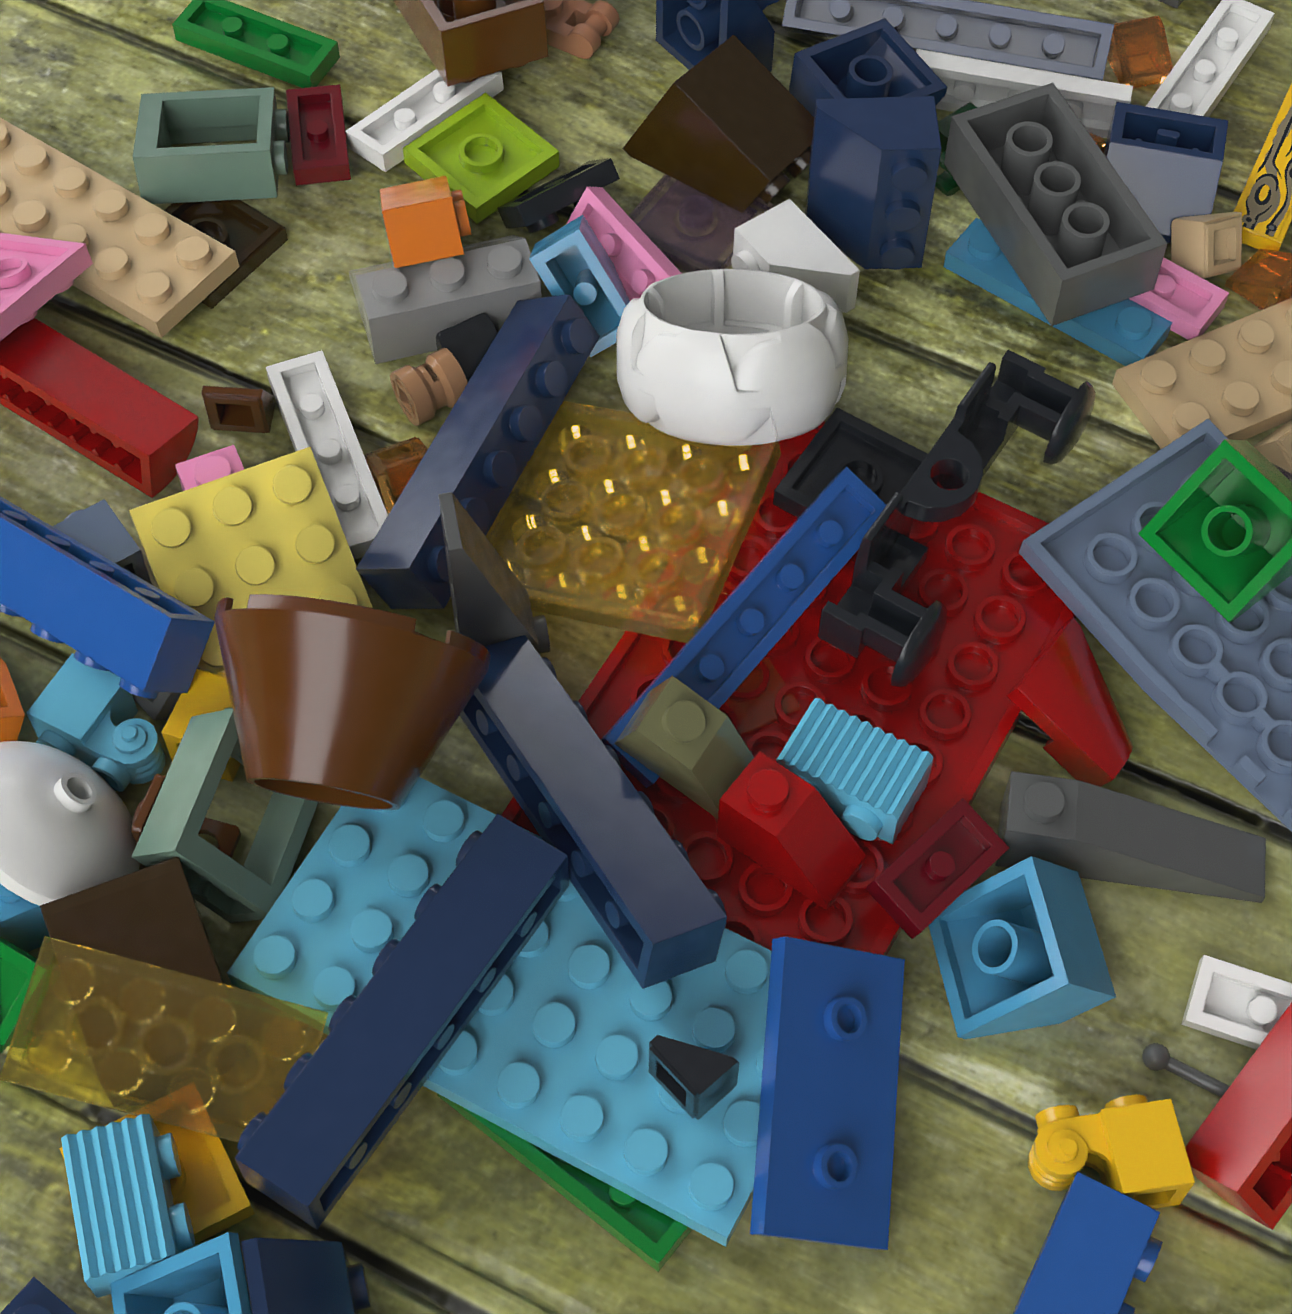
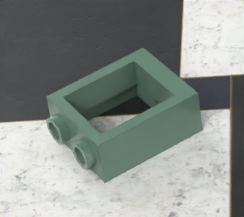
(210, 171)
(181, 806)

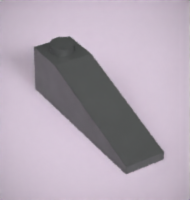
(485, 592)
(1127, 839)

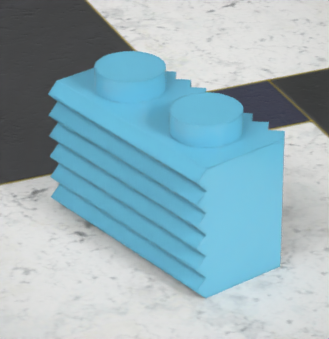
(858, 770)
(124, 1199)

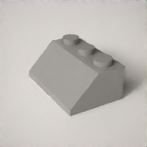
(415, 302)

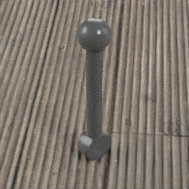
(1157, 1058)

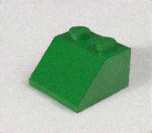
(1228, 528)

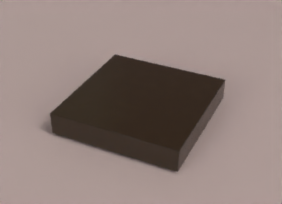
(239, 228)

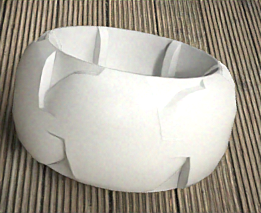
(732, 356)

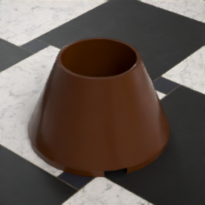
(341, 696)

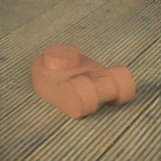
(578, 25)

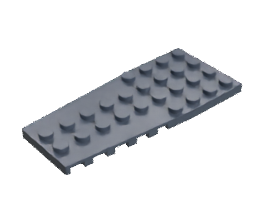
(1208, 674)

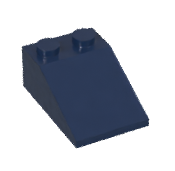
(698, 27)

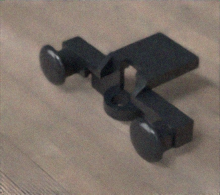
(915, 488)

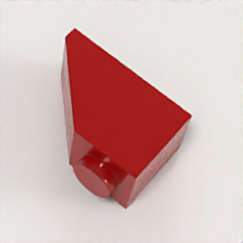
(788, 830)

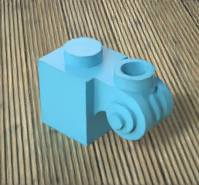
(95, 722)

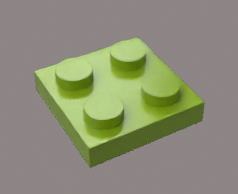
(484, 155)

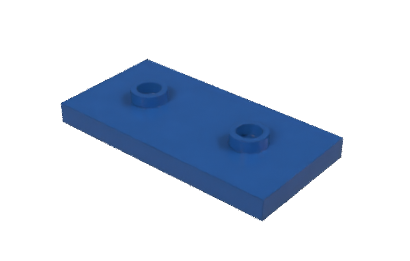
(828, 1095)

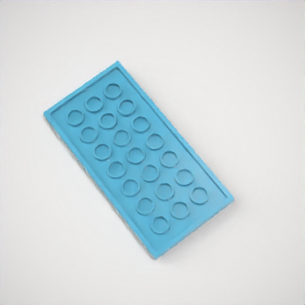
(563, 1031)

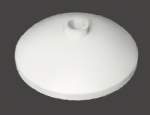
(58, 824)

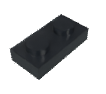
(539, 206)

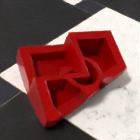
(1074, 708)

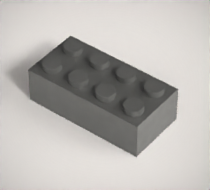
(1054, 203)

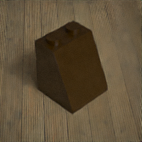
(727, 130)
(141, 918)

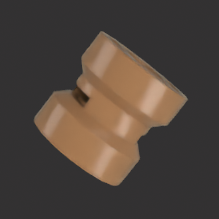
(428, 386)

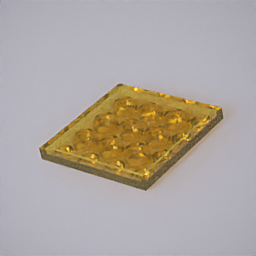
(629, 521)

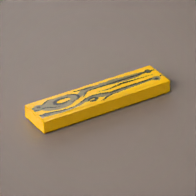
(1268, 191)

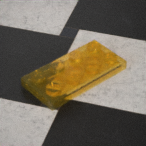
(155, 1040)

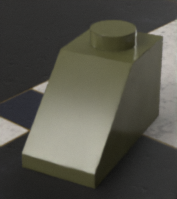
(686, 743)

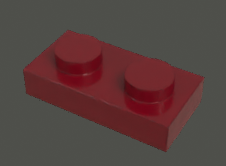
(318, 135)
(937, 868)

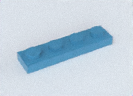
(1118, 331)

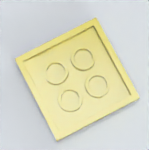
(247, 536)

